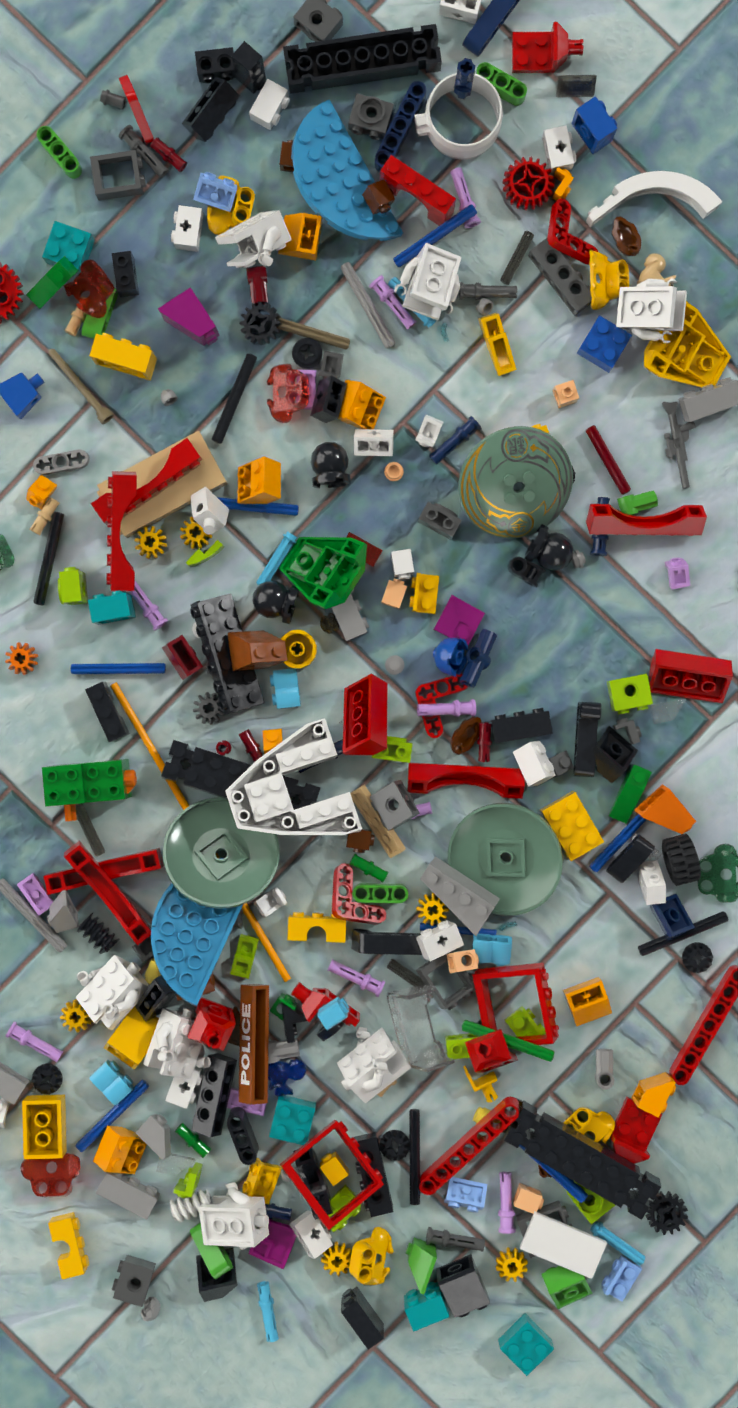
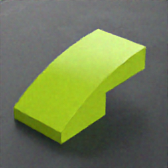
(199, 557)
(244, 956)

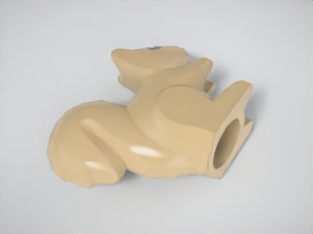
(654, 266)

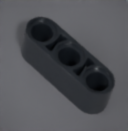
(630, 858)
(243, 1127)

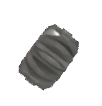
(202, 710)

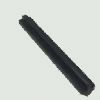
(234, 398)
(48, 558)
(700, 926)
(414, 1138)

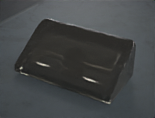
(575, 85)

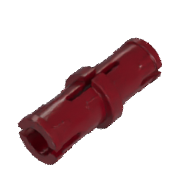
(168, 154)
(484, 742)
(251, 745)
(219, 746)

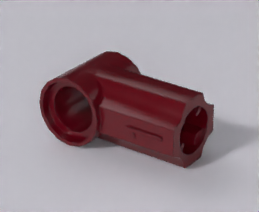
(257, 280)

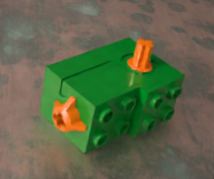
(87, 783)

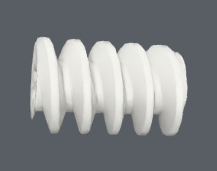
(189, 1206)

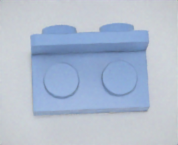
(215, 191)
(465, 1194)
(621, 1278)

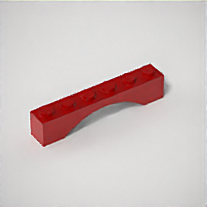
(180, 459)
(123, 490)
(683, 521)
(503, 781)
(115, 868)
(108, 891)

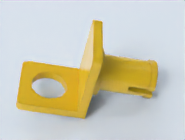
(483, 1083)

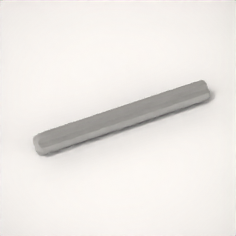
(367, 305)
(29, 913)

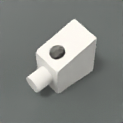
(208, 511)

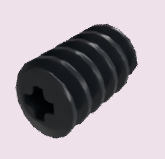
(97, 934)

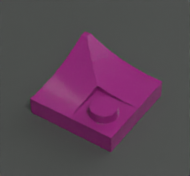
(459, 620)
(276, 1246)

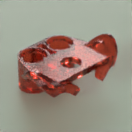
(95, 281)
(283, 407)
(37, 1173)

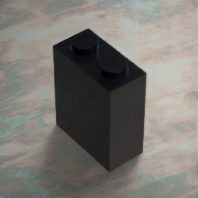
(362, 1317)

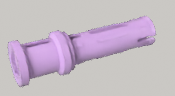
(463, 195)
(387, 295)
(151, 610)
(455, 708)
(365, 981)
(26, 1038)
(506, 1212)

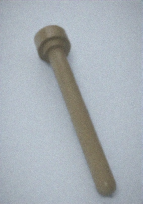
(104, 415)

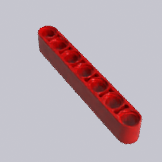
(707, 1034)
(471, 1137)

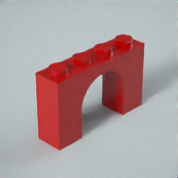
(402, 177)

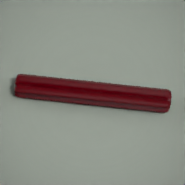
(608, 460)

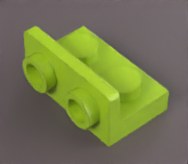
(523, 1024)
(186, 1187)
(338, 1200)

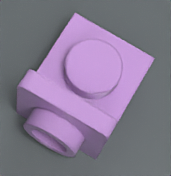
(678, 573)

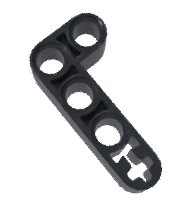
(586, 738)
(371, 942)

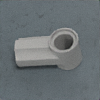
(282, 1050)
(604, 1066)

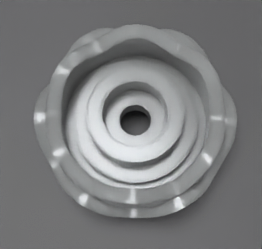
(151, 1309)

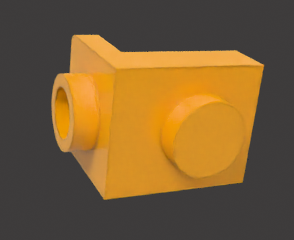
(566, 180)
(40, 491)
(271, 739)

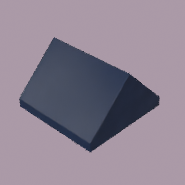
(672, 917)

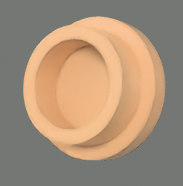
(393, 471)

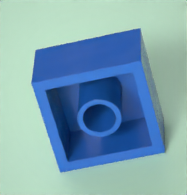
(594, 124)
(604, 344)

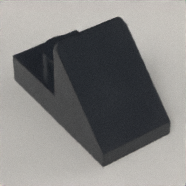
(290, 1017)

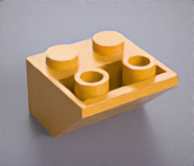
(305, 235)
(360, 405)
(259, 482)
(587, 1001)
(653, 1093)
(119, 1150)

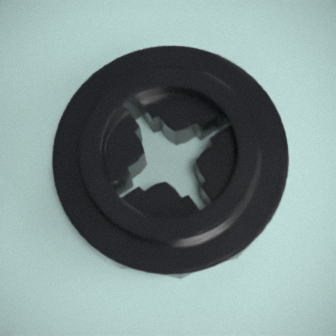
(303, 345)
(691, 951)
(56, 1080)
(400, 1138)

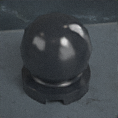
(330, 463)
(551, 549)
(274, 600)

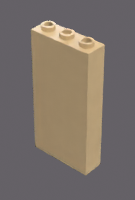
(177, 493)

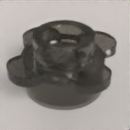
(329, 623)

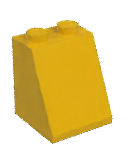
(132, 1038)

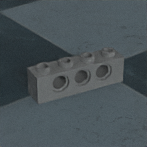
(574, 302)

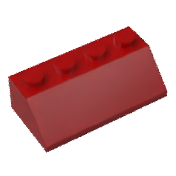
(690, 676)
(365, 716)

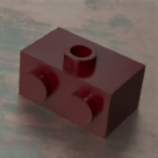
(182, 657)

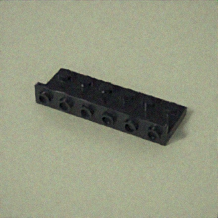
(214, 621)

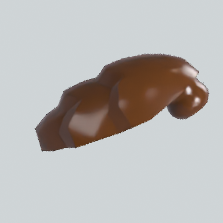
(626, 236)
(465, 735)

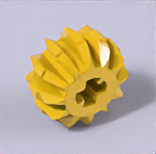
(190, 537)
(145, 539)
(434, 915)
(72, 1020)
(507, 1258)
(337, 1266)

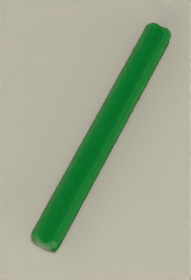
(512, 1042)

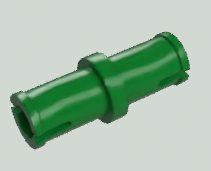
(368, 868)
(192, 1140)

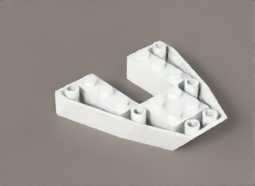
(262, 800)

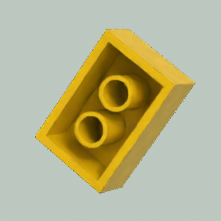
(123, 356)
(572, 825)
(44, 1126)

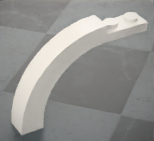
(660, 182)

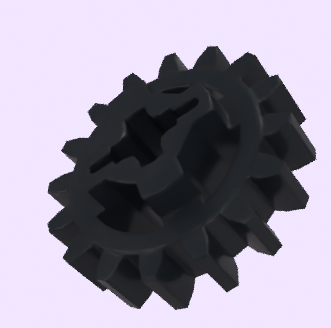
(253, 326)
(663, 1220)

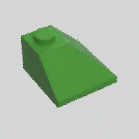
(421, 1261)
(565, 1286)

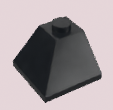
(613, 754)
(217, 1288)

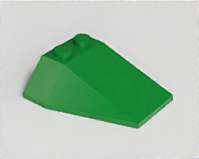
(325, 568)

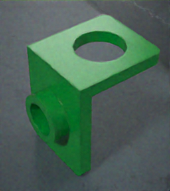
(287, 1000)

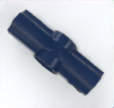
(464, 78)
(478, 658)

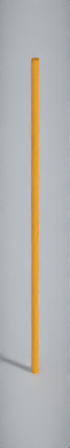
(184, 804)

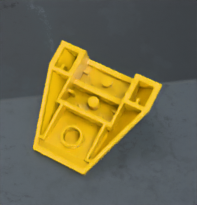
(691, 356)

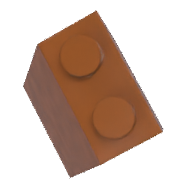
(255, 650)

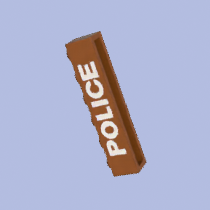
(254, 1044)

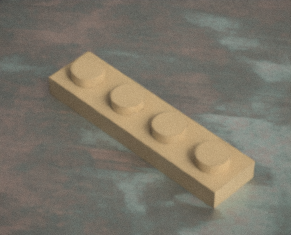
(388, 839)

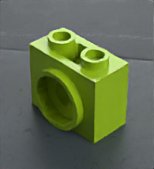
(72, 587)
(640, 698)
(397, 750)
(594, 1208)

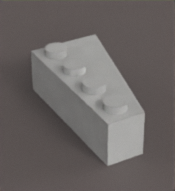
(460, 894)

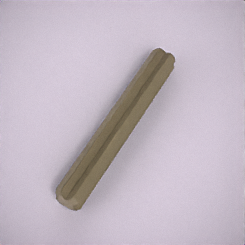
(314, 333)

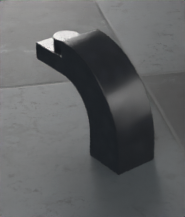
(314, 1179)

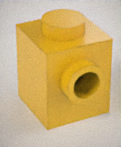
(334, 1167)

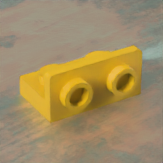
(425, 593)
(261, 1180)

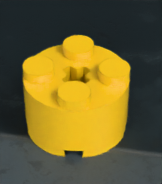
(306, 642)

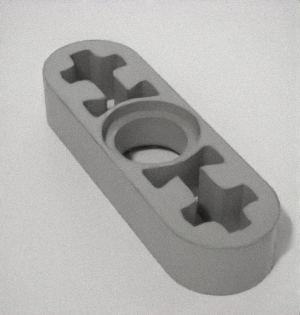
(48, 469)

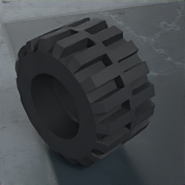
(681, 859)

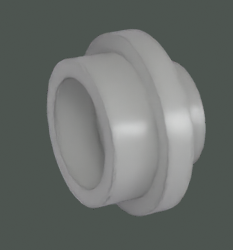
(578, 559)
(394, 665)

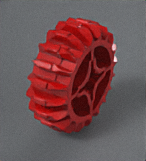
(542, 178)

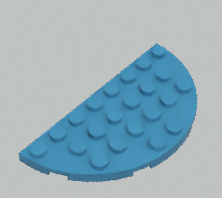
(335, 177)
(189, 941)

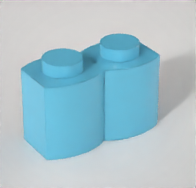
(286, 688)
(492, 948)
(333, 1012)
(112, 1082)

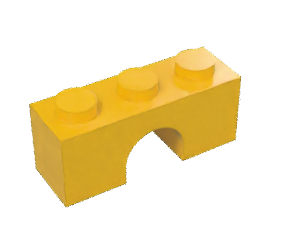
(300, 924)
(65, 1229)

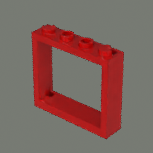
(544, 992)
(363, 1159)

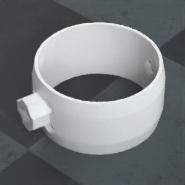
(454, 150)

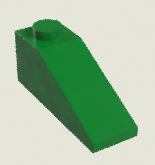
(52, 282)
(629, 793)

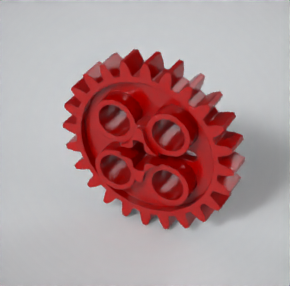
(9, 287)

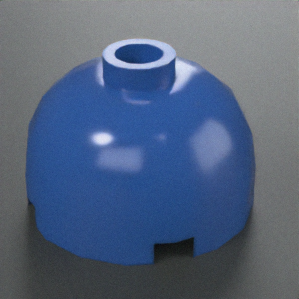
(450, 656)

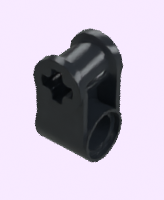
(527, 571)

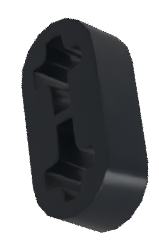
(324, 1034)

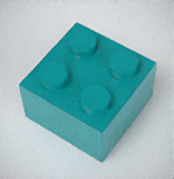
(68, 242)
(111, 608)
(292, 1120)
(426, 1308)
(526, 1344)

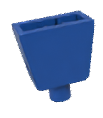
(21, 393)

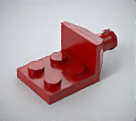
(543, 50)
(315, 998)
(212, 1024)
(489, 1052)
(633, 1132)

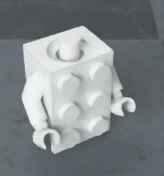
(257, 238)
(431, 281)
(651, 309)
(111, 991)
(172, 1049)
(372, 1064)
(234, 1219)

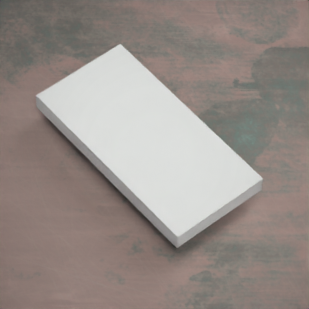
(563, 1245)

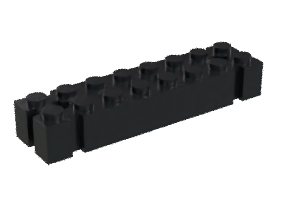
(362, 58)
(216, 773)
(583, 1160)

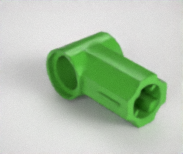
(634, 504)

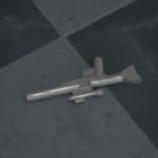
(676, 447)

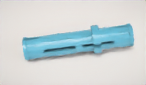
(266, 1303)

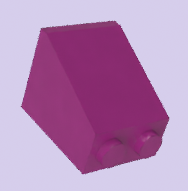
(190, 317)

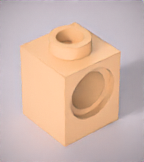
(565, 394)
(394, 593)
(455, 961)
(528, 1198)

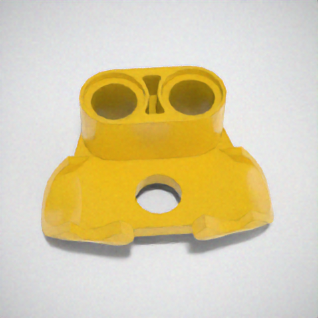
(222, 220)
(612, 277)
(599, 1123)
(372, 1272)

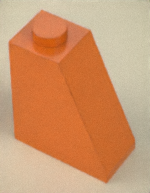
(666, 810)

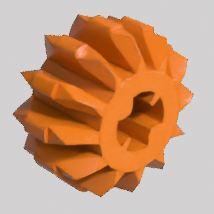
(24, 651)

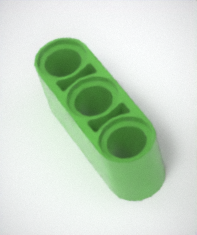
(511, 83)
(55, 144)
(99, 325)
(372, 898)
(213, 1256)

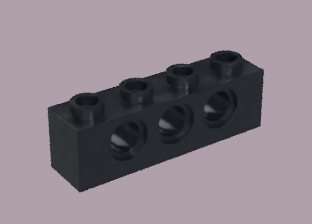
(216, 1104)
(383, 1203)

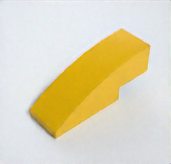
(497, 343)

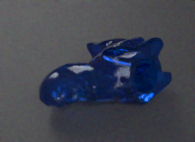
(280, 1073)

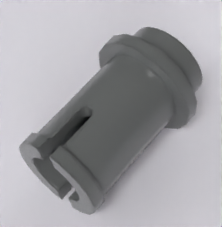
(112, 99)

